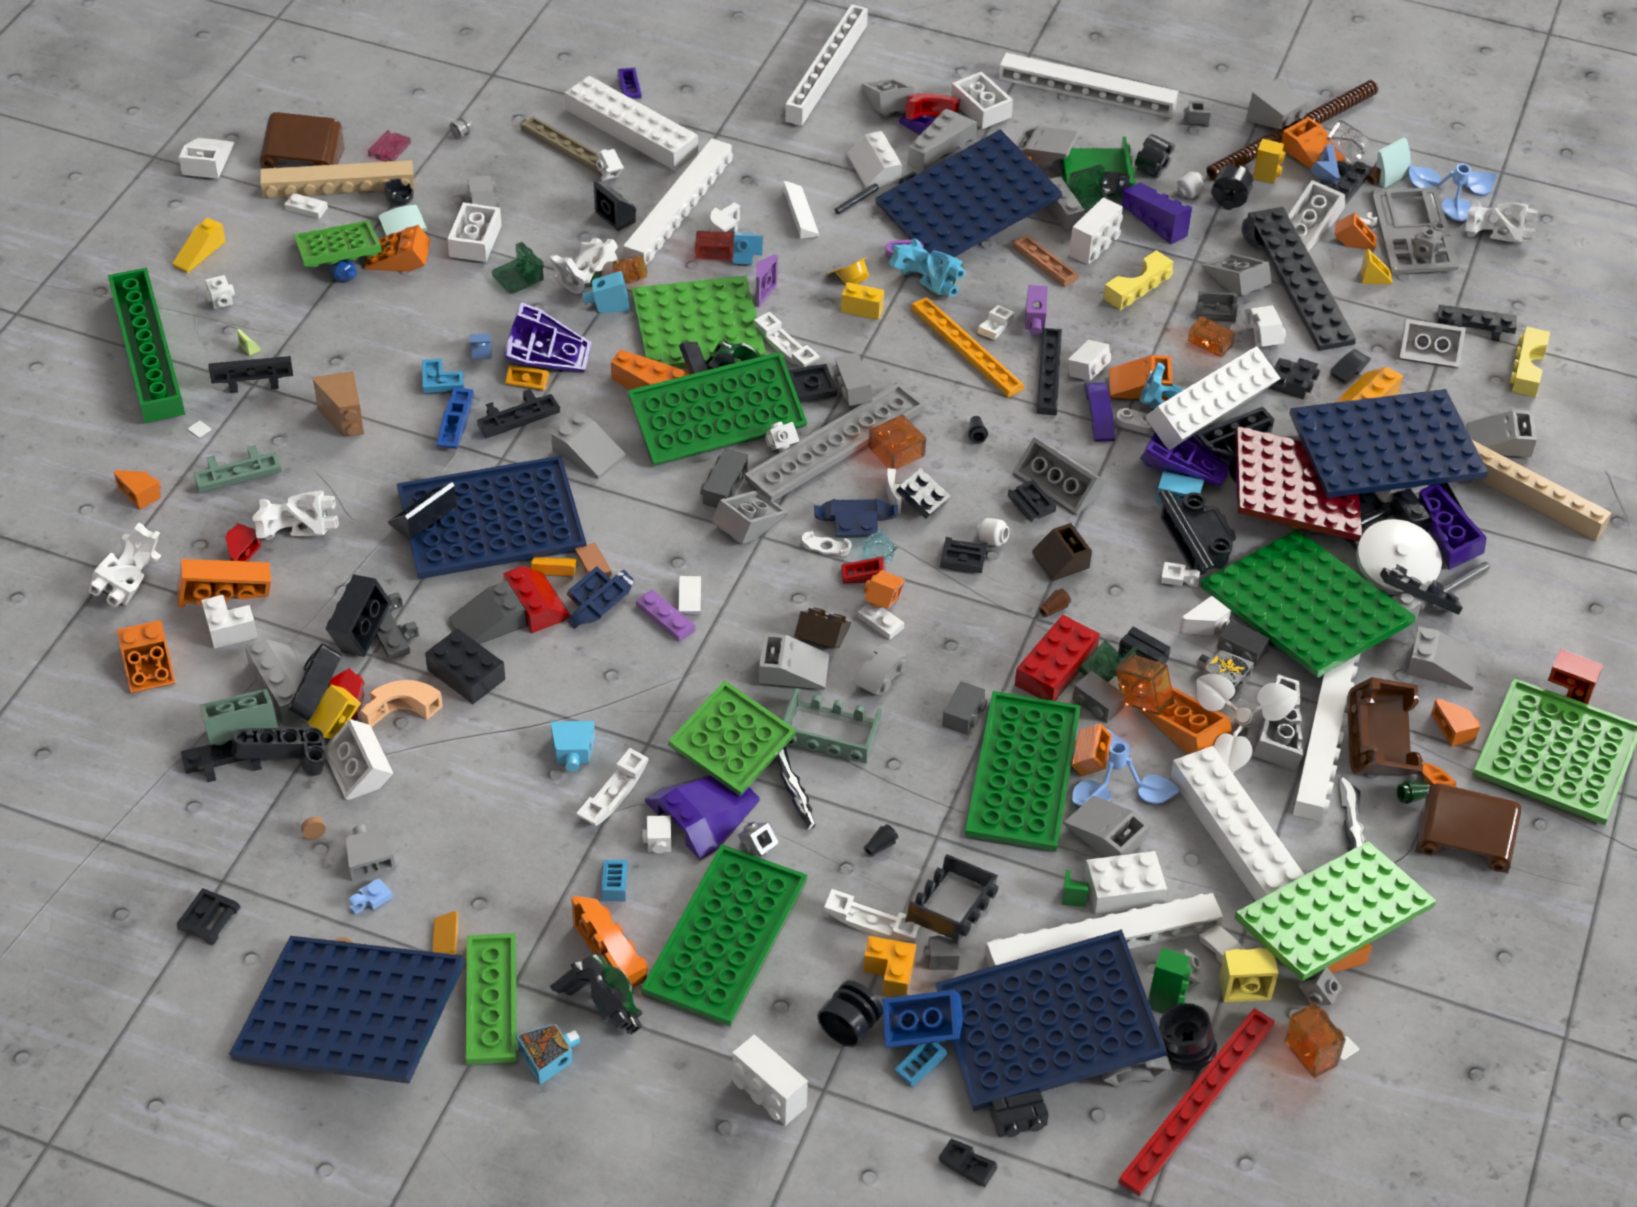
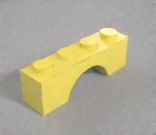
(1124, 291)
(1527, 375)

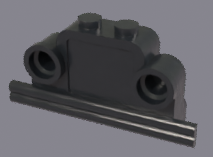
(1197, 530)

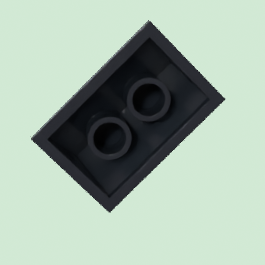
(425, 511)

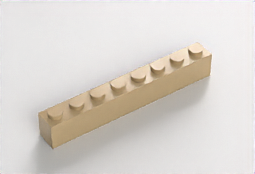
(334, 178)
(1543, 494)

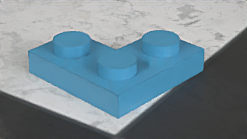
(438, 381)

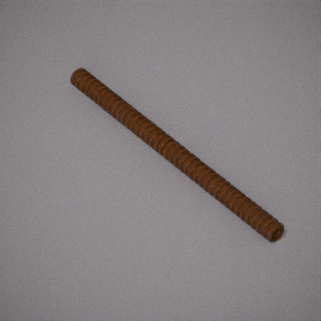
(1320, 115)

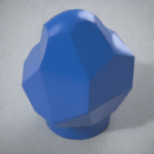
(343, 270)

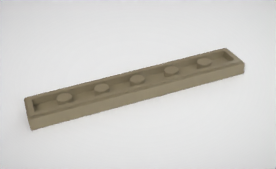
(561, 143)

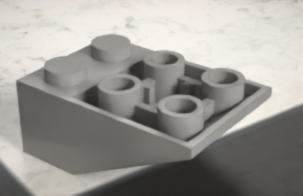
(1047, 143)
(1506, 433)
(792, 663)
(1108, 827)

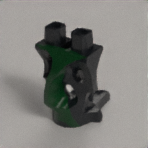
(726, 353)
(609, 991)

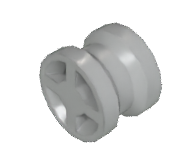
(461, 127)

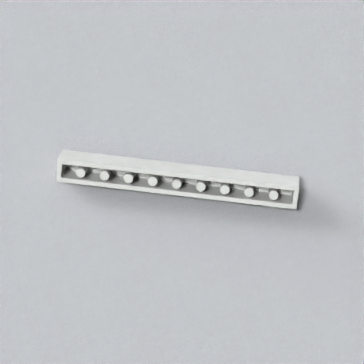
(826, 65)
(1088, 85)
(679, 201)
(1323, 741)
(1139, 927)

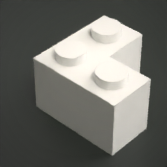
(226, 625)

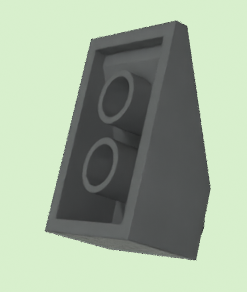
(490, 614)

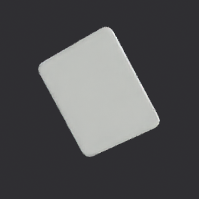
(199, 429)
(1348, 1049)

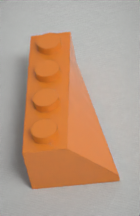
(607, 938)

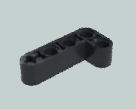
(318, 674)
(282, 743)

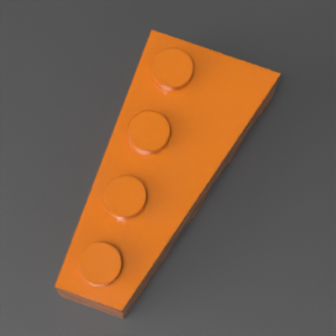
(637, 371)
(214, 578)

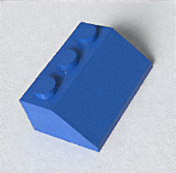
(922, 1018)

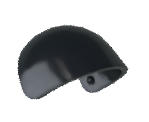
(1115, 183)
(1248, 232)

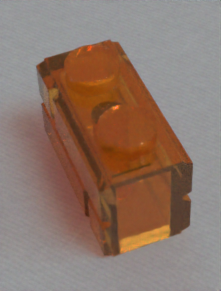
(1211, 336)

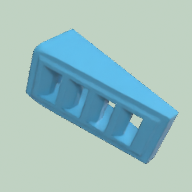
(614, 893)
(940, 1055)

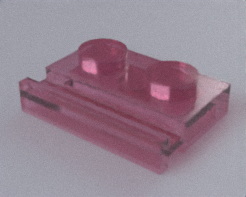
(389, 146)

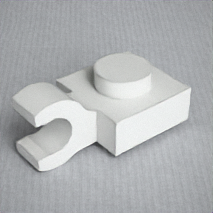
(1177, 573)

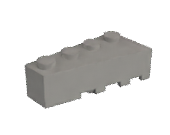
(940, 138)
(1281, 739)

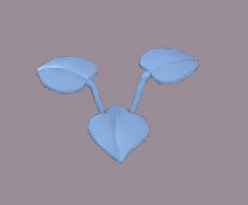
(1478, 182)
(1152, 789)

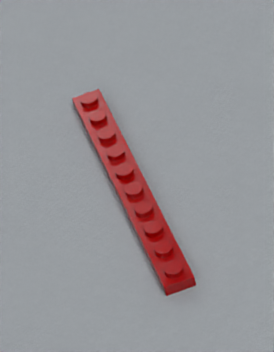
(1196, 1102)

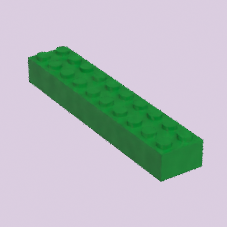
(146, 345)

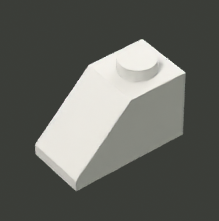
(1206, 618)

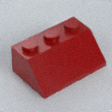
(538, 598)

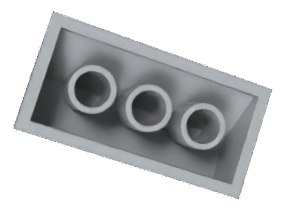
(1059, 476)
(276, 671)

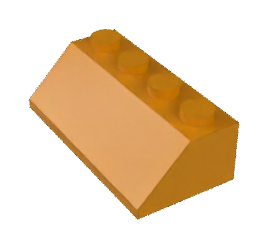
(1374, 384)

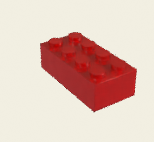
(1056, 659)

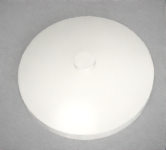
(1397, 543)

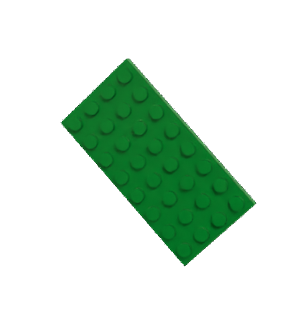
(715, 408)
(1023, 771)
(724, 935)

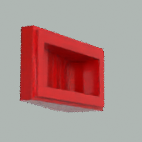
(875, 565)

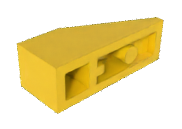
(200, 244)

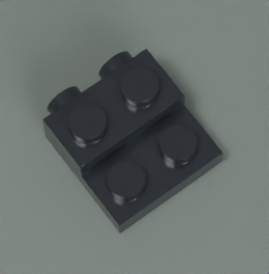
(1295, 378)

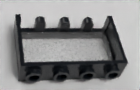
(953, 898)

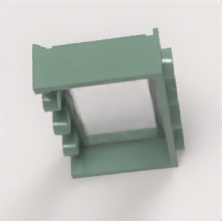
(832, 729)

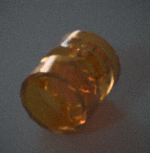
(632, 269)

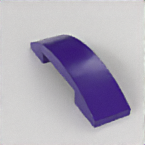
(1101, 411)

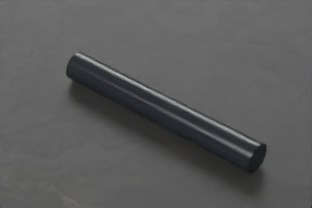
(857, 198)

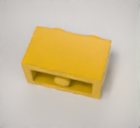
(1268, 161)
(862, 301)
(334, 711)

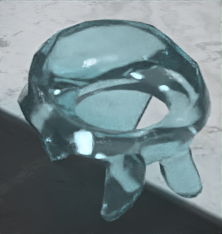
(879, 537)

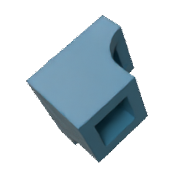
(745, 246)

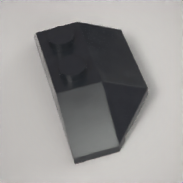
(1221, 437)

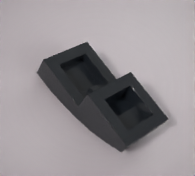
(1348, 365)
(965, 1162)

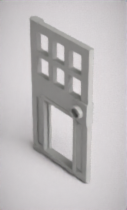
(1397, 233)

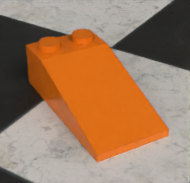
(1189, 723)

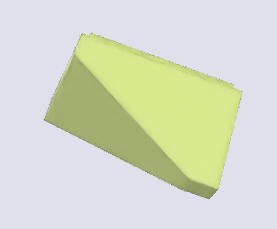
(247, 344)

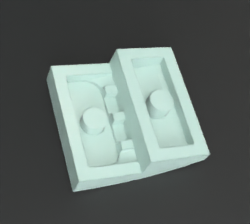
(1394, 162)
(401, 218)

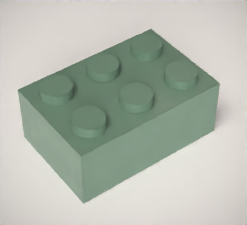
(237, 712)

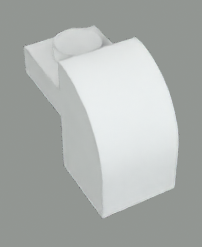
(726, 219)

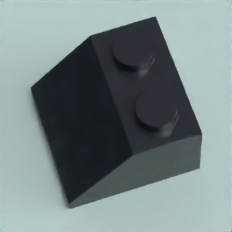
(613, 207)

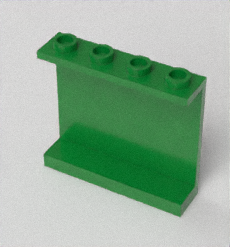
(1111, 158)

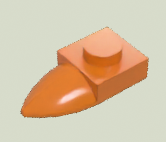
(1436, 775)

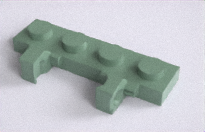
(237, 472)

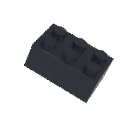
(358, 615)
(465, 666)

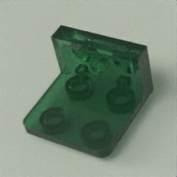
(1087, 186)
(520, 272)
(1105, 661)

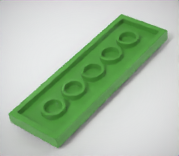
(491, 999)

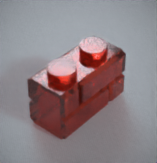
(714, 245)

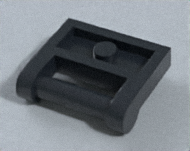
(1370, 503)
(963, 555)
(202, 911)

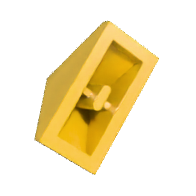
(1374, 270)

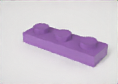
(665, 615)

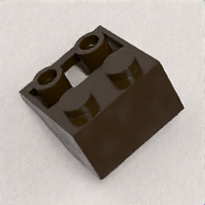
(1063, 552)
(822, 628)

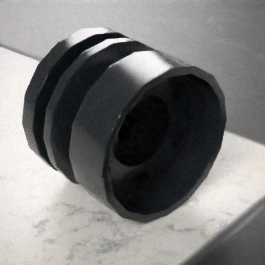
(850, 1013)
(1188, 1036)

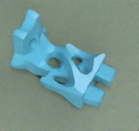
(919, 260)
(1154, 389)

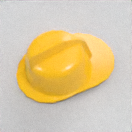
(853, 273)

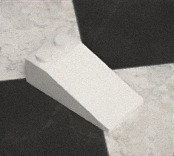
(1316, 212)

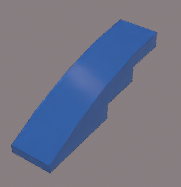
(455, 418)

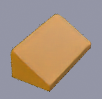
(526, 377)
(554, 566)
(446, 933)

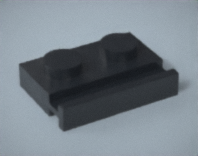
(1032, 500)

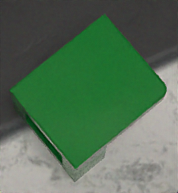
(1074, 892)

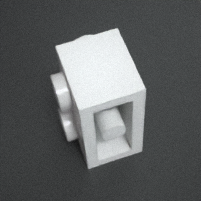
(1089, 360)

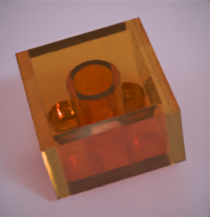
(897, 442)
(1145, 684)
(1315, 1040)

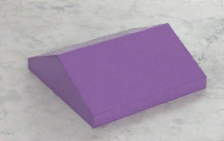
(766, 278)

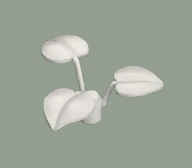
(1275, 703)

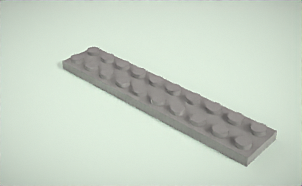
(831, 443)

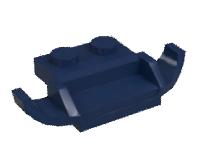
(855, 517)
(597, 595)

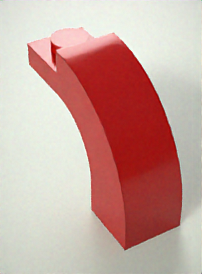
(930, 104)

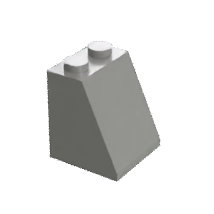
(1276, 105)

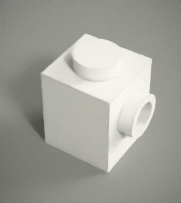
(658, 834)

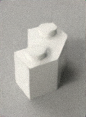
(1266, 326)

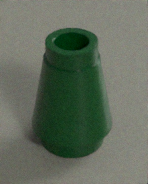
(1412, 791)

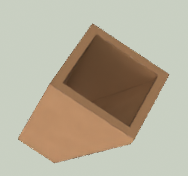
(339, 402)

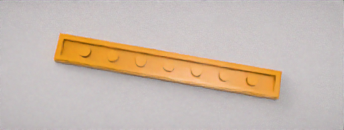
(967, 347)

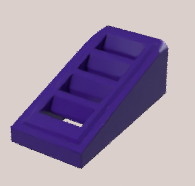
(629, 73)
(918, 124)

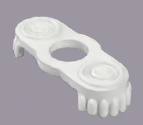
(813, 543)

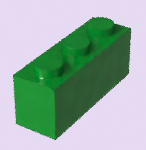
(1169, 980)

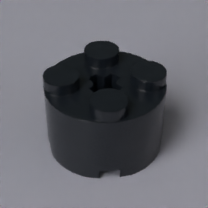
(1154, 155)
(1232, 186)

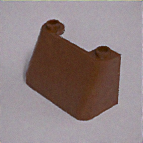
(301, 139)
(1381, 727)
(1469, 824)

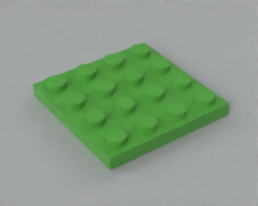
(337, 243)
(732, 738)

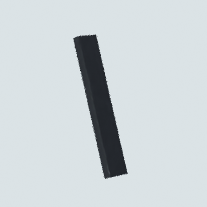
(1049, 371)

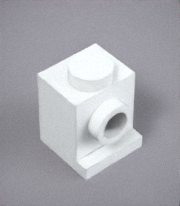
(609, 164)

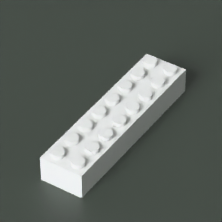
(631, 122)
(1212, 398)
(1234, 822)

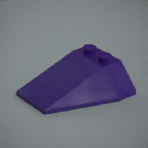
(545, 342)
(1187, 459)
(703, 811)

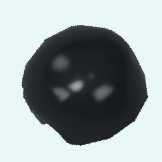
(397, 193)

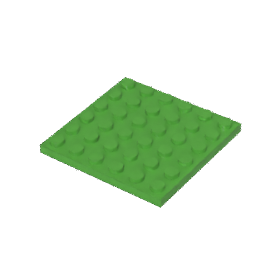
(695, 313)
(1558, 751)

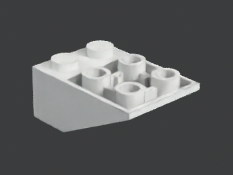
(204, 157)

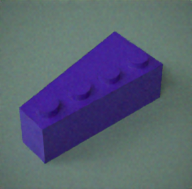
(1158, 212)
(1451, 528)

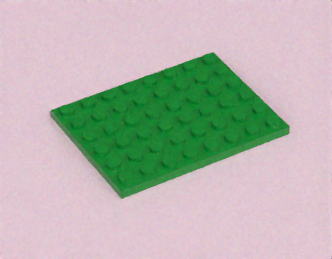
(1307, 602)

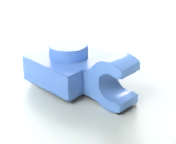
(371, 895)

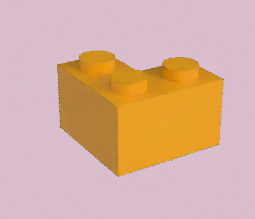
(893, 961)

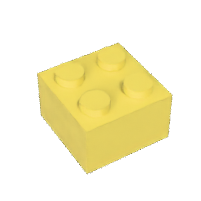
(1248, 975)

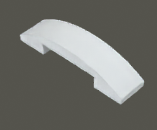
(782, 342)
(616, 788)
(868, 919)

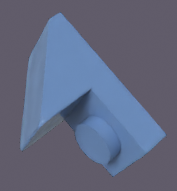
(1326, 167)
(481, 346)

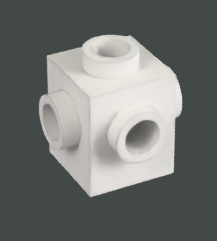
(219, 292)
(787, 433)

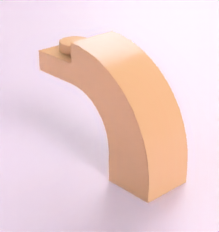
(402, 696)

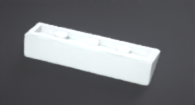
(800, 210)

